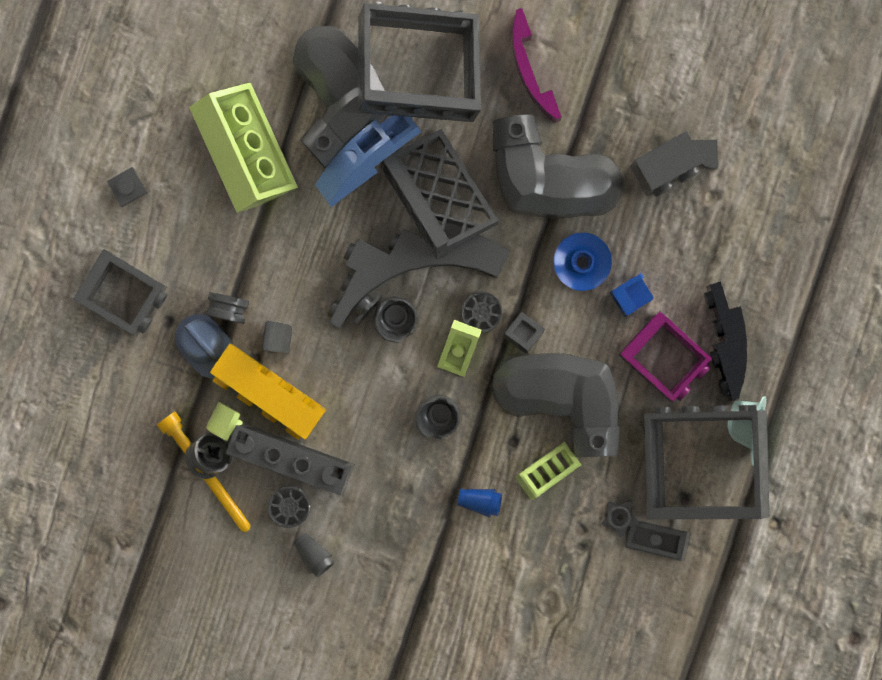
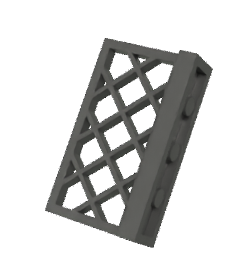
(417, 206)

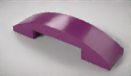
(544, 101)

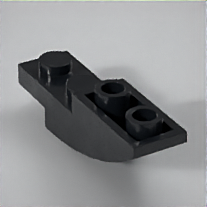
(730, 354)

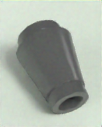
(314, 556)

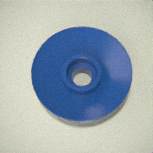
(585, 246)

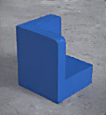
(632, 295)

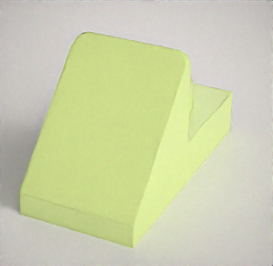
(459, 348)

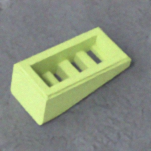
(528, 486)

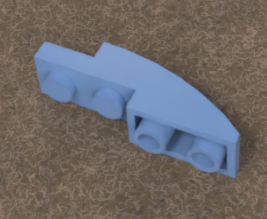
(362, 153)

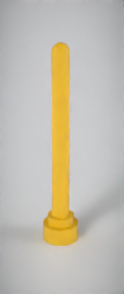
(172, 427)

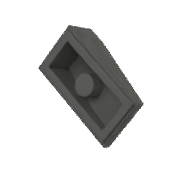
(277, 337)
(658, 540)

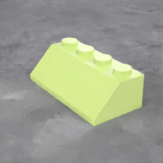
(243, 146)

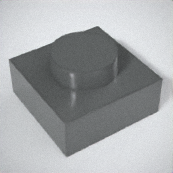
(127, 187)
(524, 333)

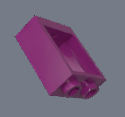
(698, 370)

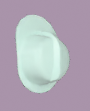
(741, 430)

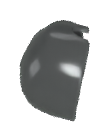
(395, 319)
(437, 417)

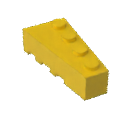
(267, 391)

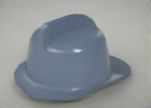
(201, 342)

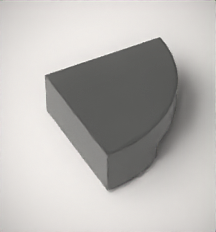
(708, 152)

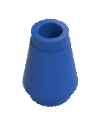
(482, 501)

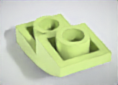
(223, 421)

